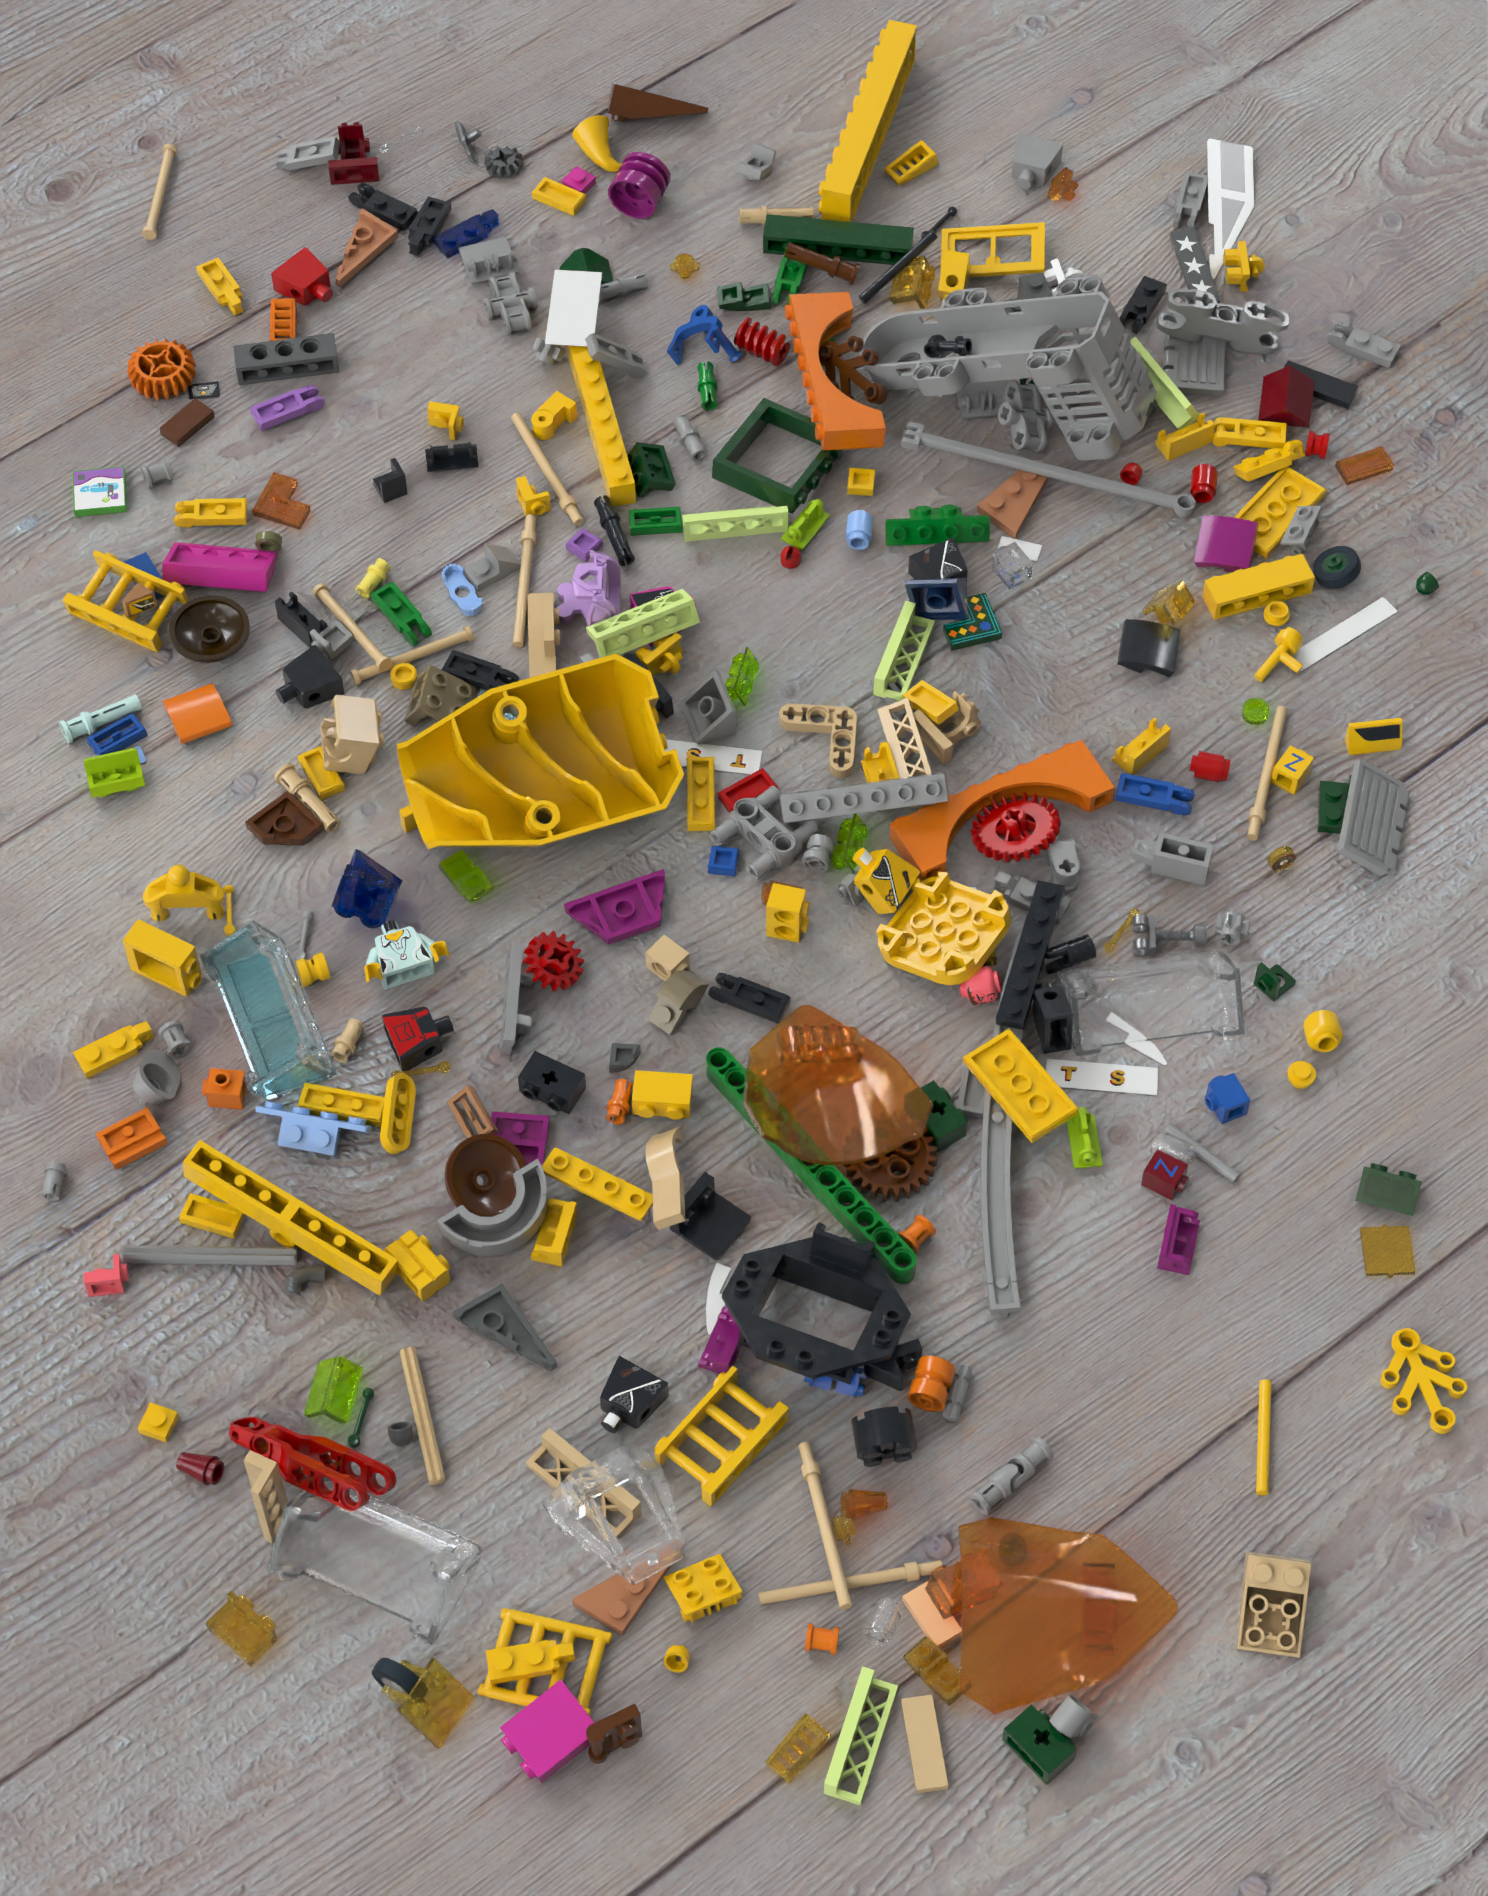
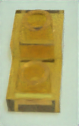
(935, 1670)

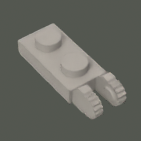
(1190, 198)
(1363, 344)
(615, 355)

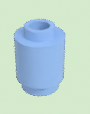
(859, 529)

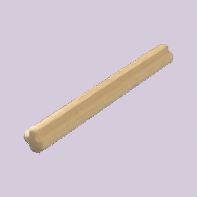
(422, 1416)

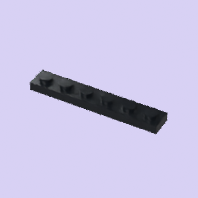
(1030, 955)

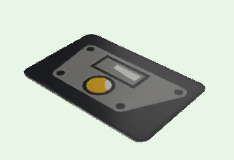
(204, 390)

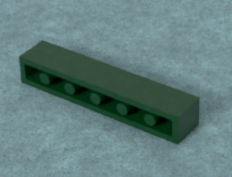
(838, 238)

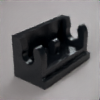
(298, 618)

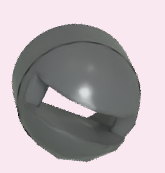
(400, 1433)

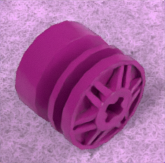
(639, 185)

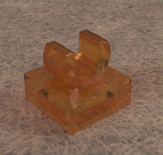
(1062, 186)

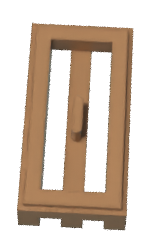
(461, 1096)

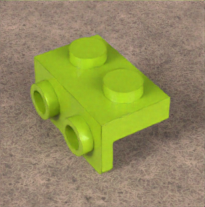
(114, 772)

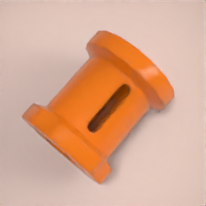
(917, 1232)
(822, 1639)

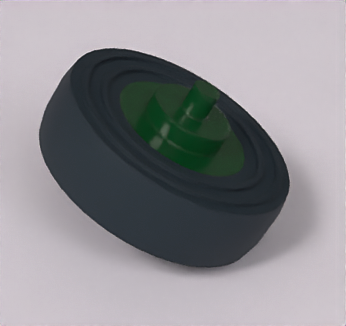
(1337, 567)

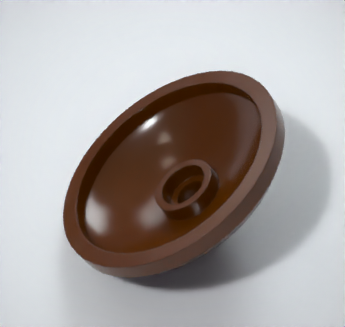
(494, 1161)

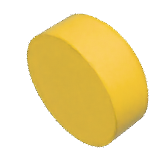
(403, 676)

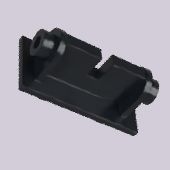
(444, 458)

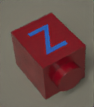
(1165, 1175)

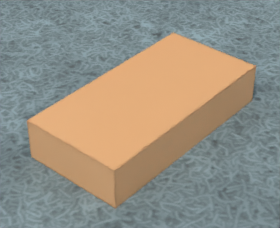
(929, 1619)

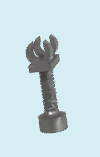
(1145, 947)

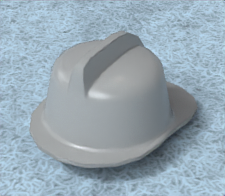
(156, 1078)

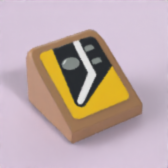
(138, 600)

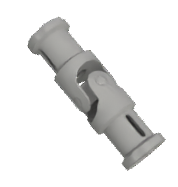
(1011, 1476)

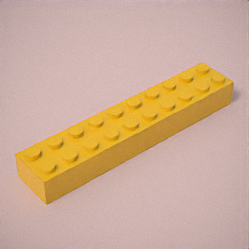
(868, 122)

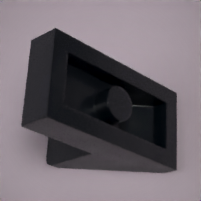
(888, 1371)

